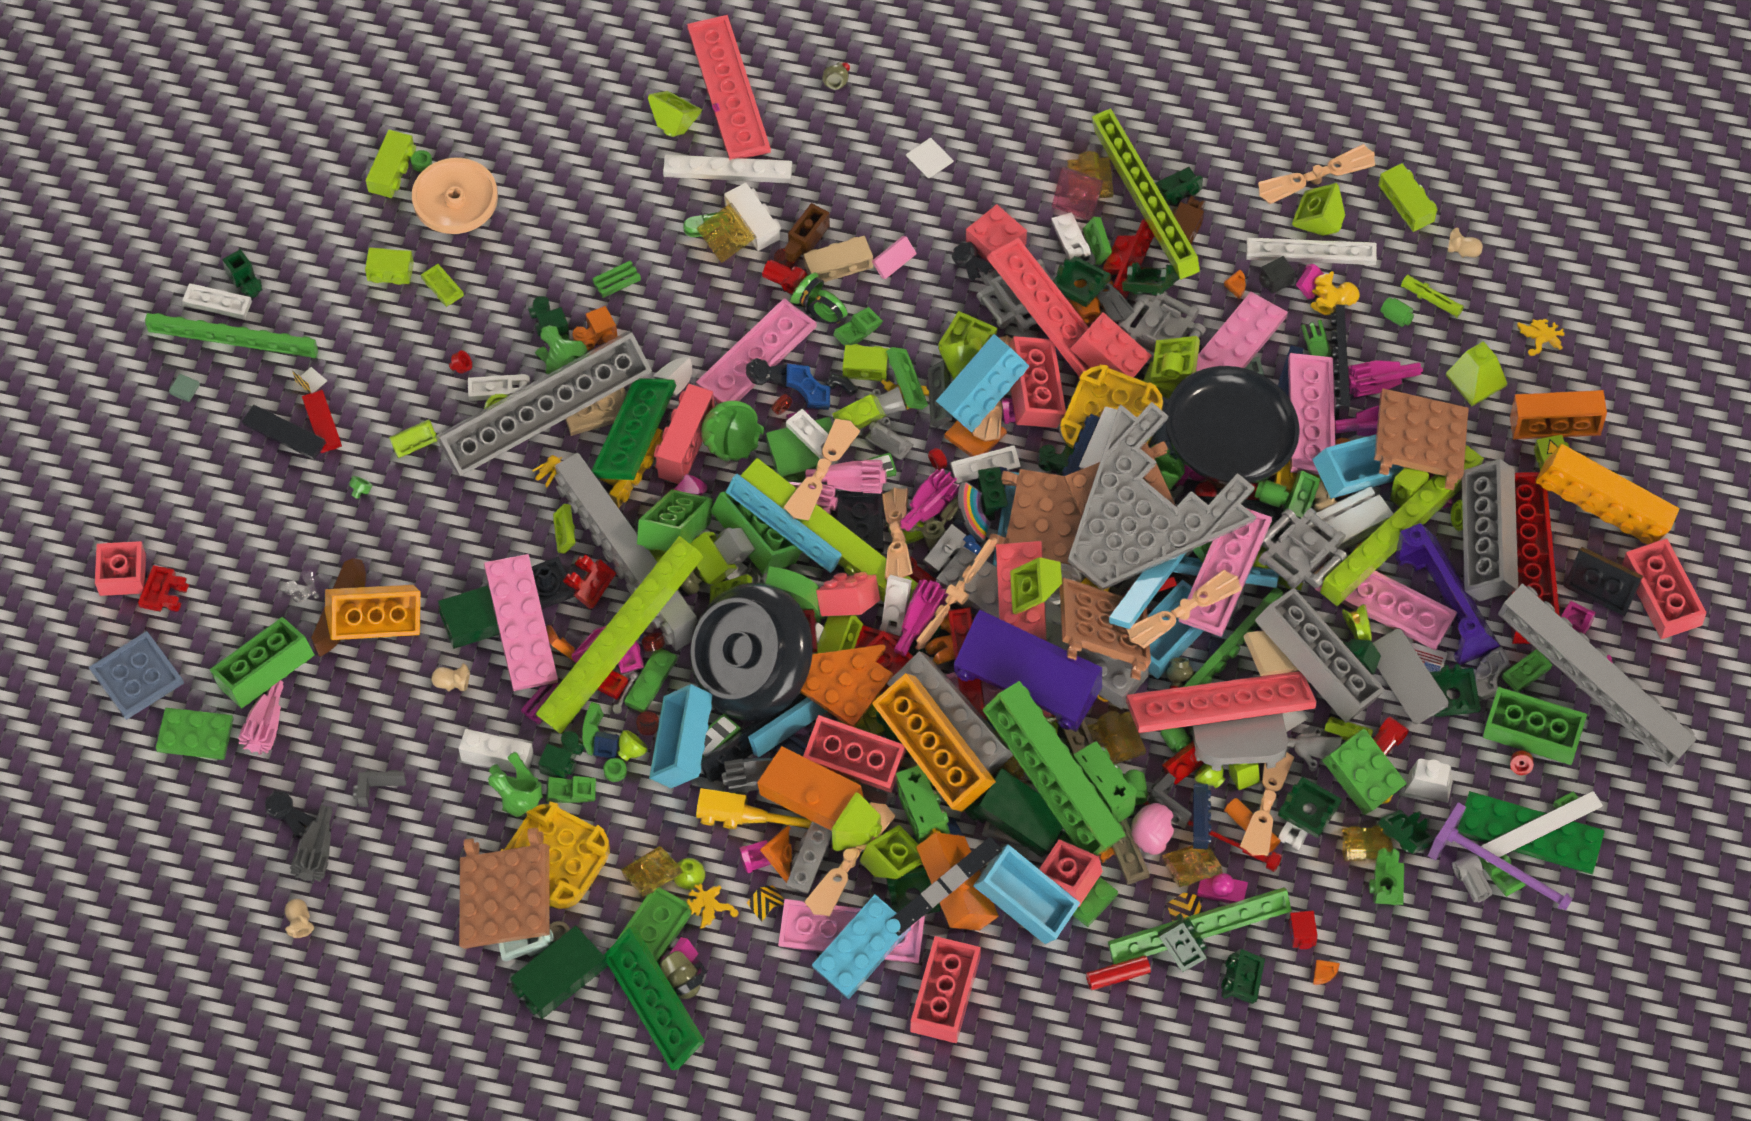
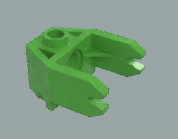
(1389, 873)

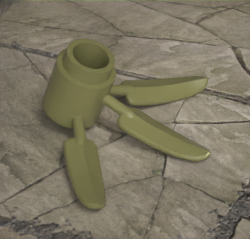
(935, 529)

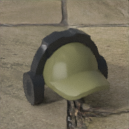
(682, 974)

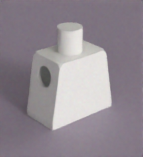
(1430, 780)

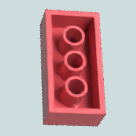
(1039, 392)
(683, 436)
(1665, 589)
(855, 753)
(945, 989)

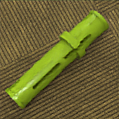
(1431, 295)

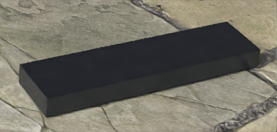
(284, 432)

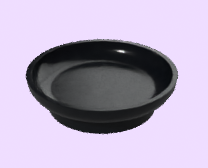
(1232, 424)
(751, 651)

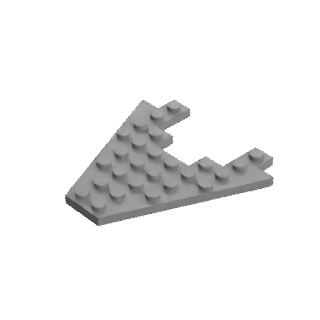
(1132, 525)

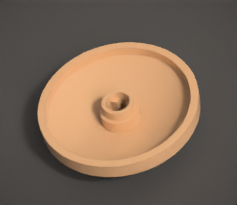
(454, 195)

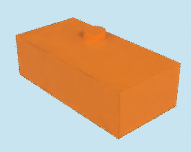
(1558, 414)
(807, 788)
(965, 905)

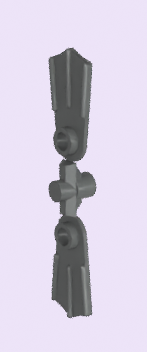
(1112, 301)

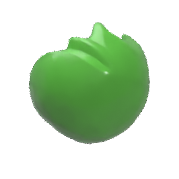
(731, 430)

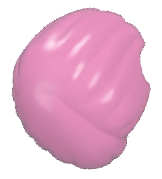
(1152, 828)

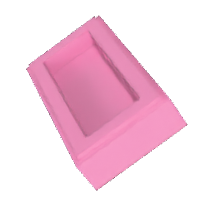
(894, 257)

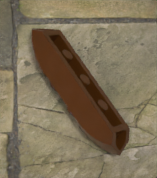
(350, 576)

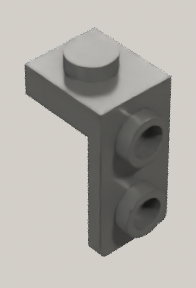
(375, 778)
(1159, 794)

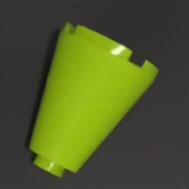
(959, 354)

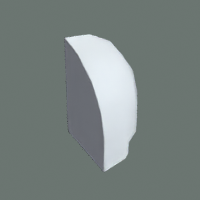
(677, 370)

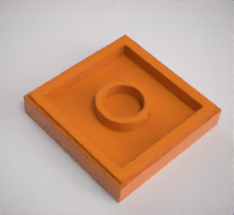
(971, 445)

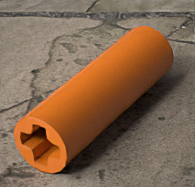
(1243, 816)

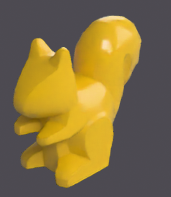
(1329, 295)

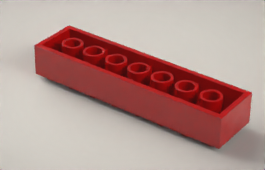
(1534, 543)

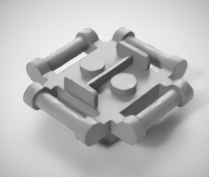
(1007, 299)
(1161, 321)
(1302, 550)

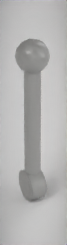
(617, 709)

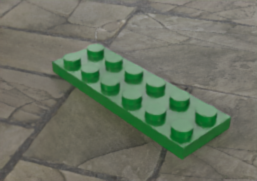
(634, 429)
(1569, 846)
(653, 998)

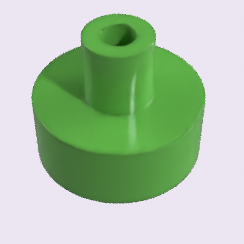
(360, 486)

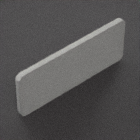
(1409, 677)

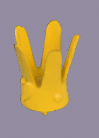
(547, 467)

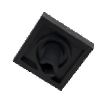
(550, 583)

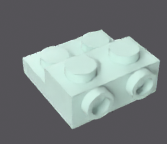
(530, 946)

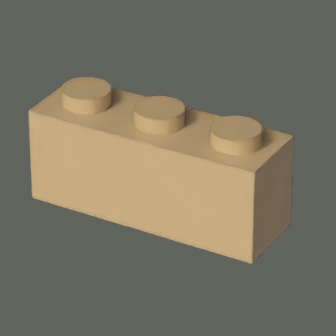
(839, 259)

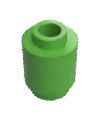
(1397, 312)
(1272, 493)
(1175, 738)
(1138, 780)

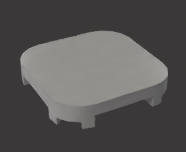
(1241, 741)

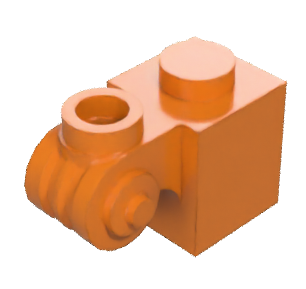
(600, 328)

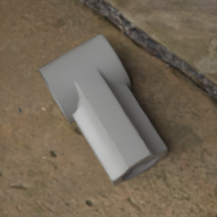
(1470, 872)

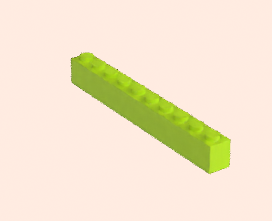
(1146, 194)
(1384, 540)
(856, 554)
(619, 635)

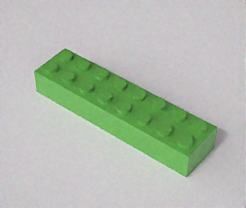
(1053, 770)

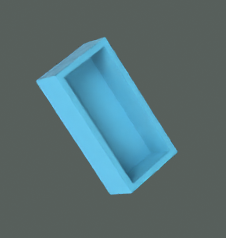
(982, 383)
(1352, 467)
(1176, 639)
(681, 736)
(1026, 894)
(860, 947)

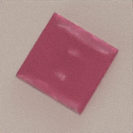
(1077, 193)

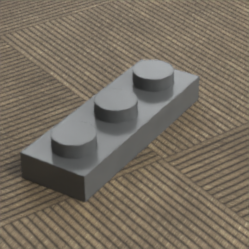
(938, 382)

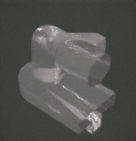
(298, 596)

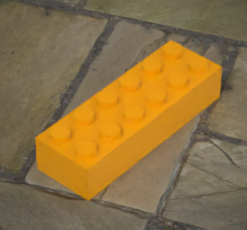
(1607, 495)
(933, 742)

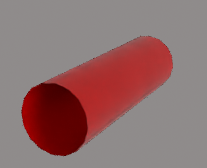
(1118, 972)

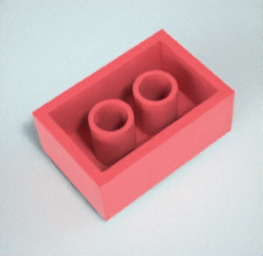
(1110, 346)

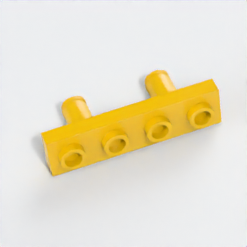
(622, 488)

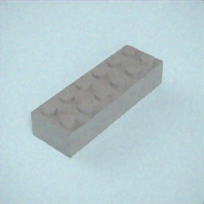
(1489, 530)
(1319, 655)
(961, 713)

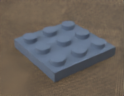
(136, 675)

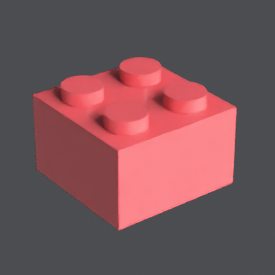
(994, 231)
(120, 568)
(848, 594)
(1072, 869)

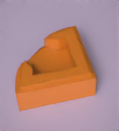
(1236, 284)
(1325, 971)

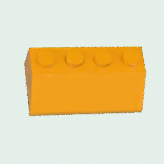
(372, 612)

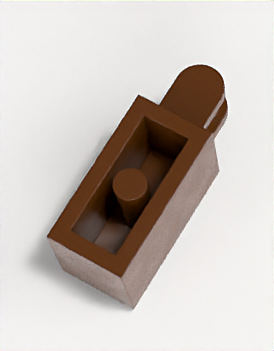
(1190, 217)
(807, 232)

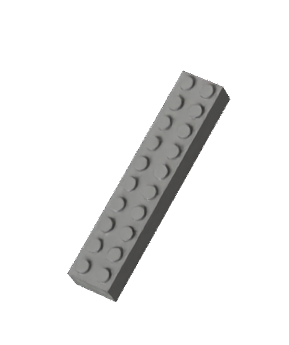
(543, 403)
(619, 544)
(984, 597)
(1597, 675)

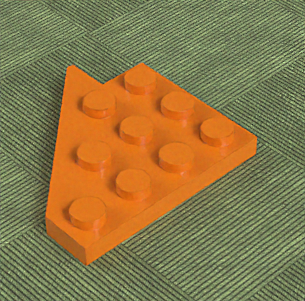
(846, 681)

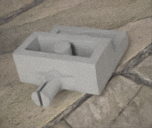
(949, 543)

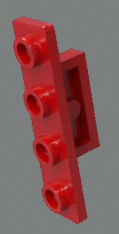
(1125, 252)

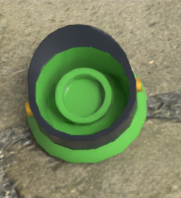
(807, 291)
(827, 308)

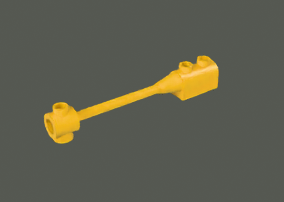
(731, 807)

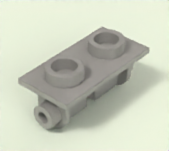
(888, 440)

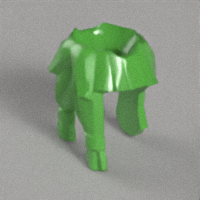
(561, 349)
(517, 793)

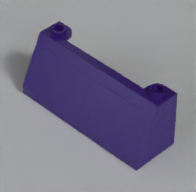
(1422, 549)
(1008, 654)

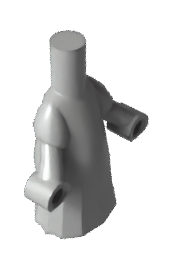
(891, 403)
(1313, 745)

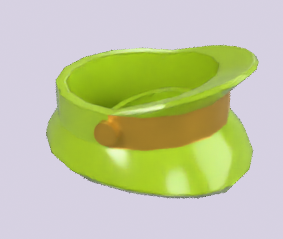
(1358, 623)

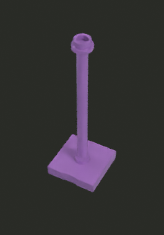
(1451, 834)

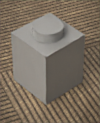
(734, 545)

